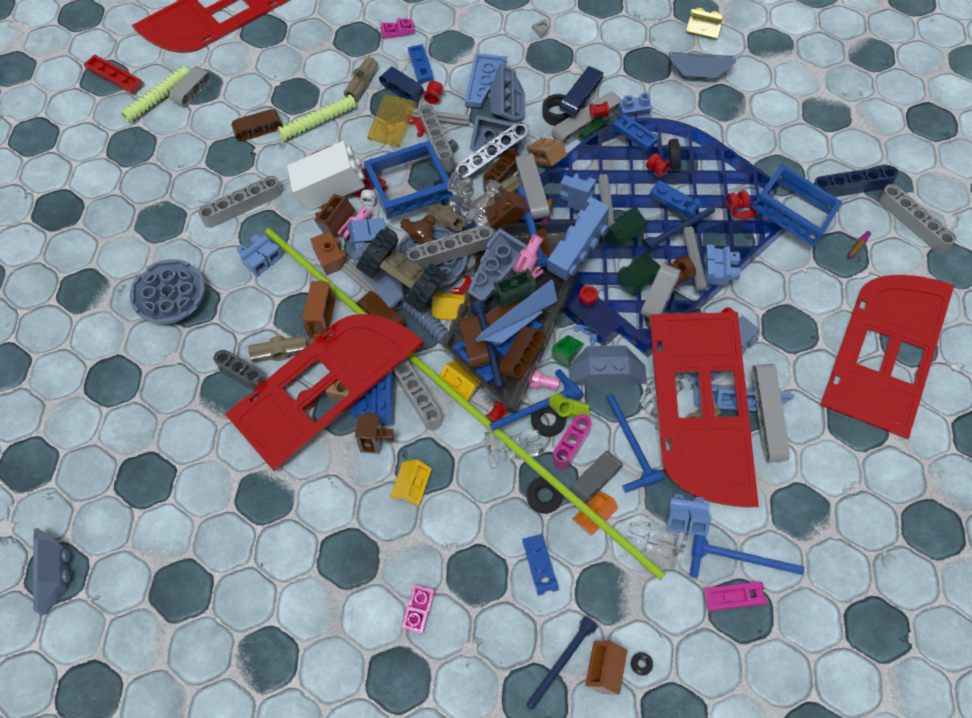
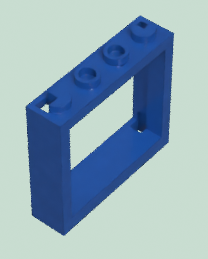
(415, 200)
(788, 218)

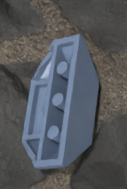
(701, 65)
(507, 95)
(607, 367)
(49, 572)

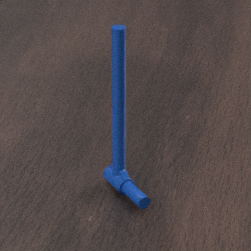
(542, 258)
(570, 390)
(649, 476)
(701, 548)

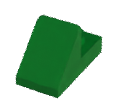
(565, 349)

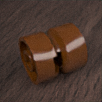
(687, 269)

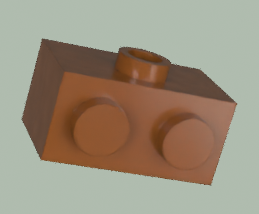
(328, 252)
(606, 667)

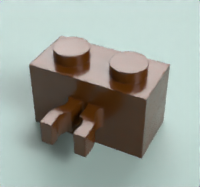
(507, 209)
(334, 214)
(370, 433)

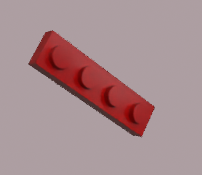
(113, 74)

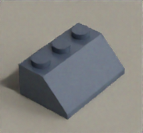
(488, 128)

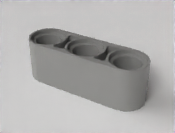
(190, 86)
(661, 290)

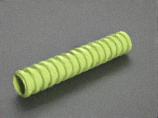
(153, 96)
(317, 117)

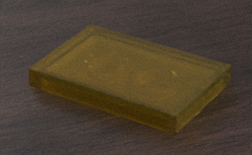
(391, 120)

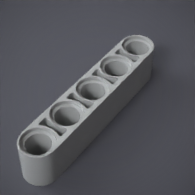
(570, 128)
(436, 136)
(533, 187)
(240, 201)
(917, 219)
(450, 247)
(418, 395)
(770, 413)

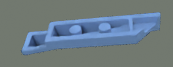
(520, 315)
(725, 397)

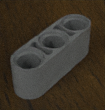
(235, 363)
(596, 477)

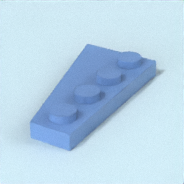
(481, 78)

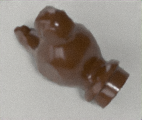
(421, 230)

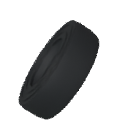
(674, 154)
(545, 430)
(536, 504)

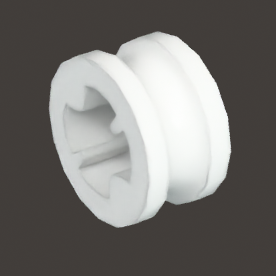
(367, 198)

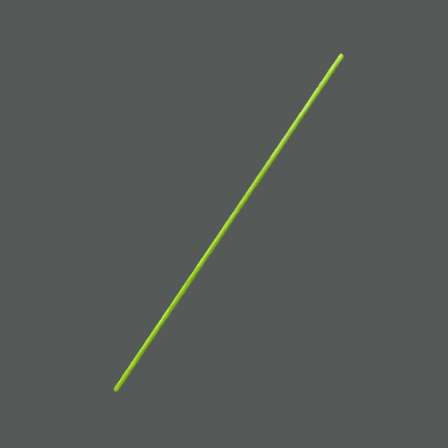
(648, 564)

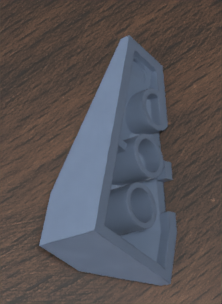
(495, 264)
(386, 285)

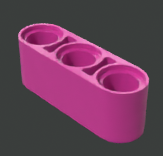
(572, 433)

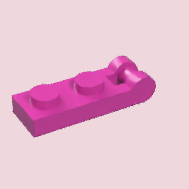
(735, 596)

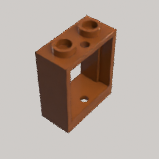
(318, 309)

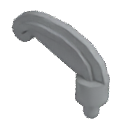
(471, 262)

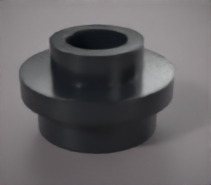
(646, 659)

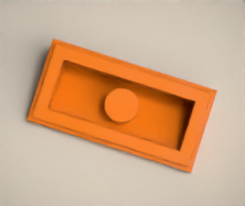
(601, 504)

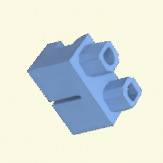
(635, 107)
(577, 191)
(364, 230)
(259, 254)
(718, 265)
(690, 514)

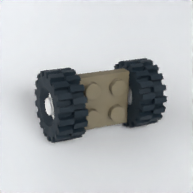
(381, 255)

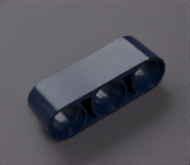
(401, 84)

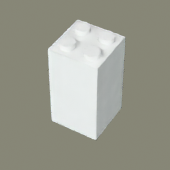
(326, 173)

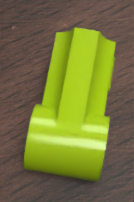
(568, 407)

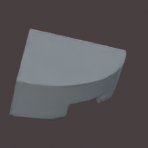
(540, 28)

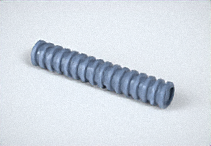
(425, 320)

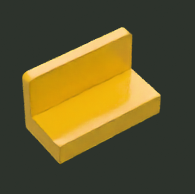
(446, 305)
(459, 379)
(411, 482)

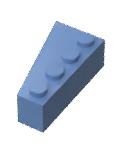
(579, 239)

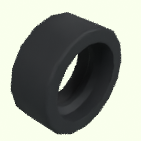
(549, 117)

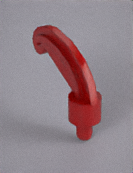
(417, 122)
(746, 214)
(464, 286)

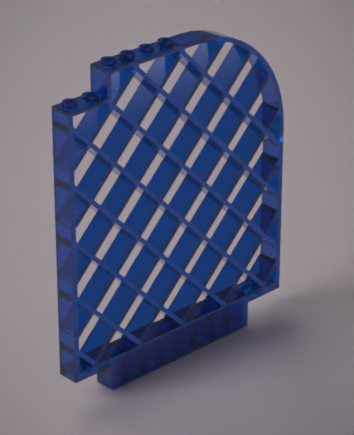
(603, 315)

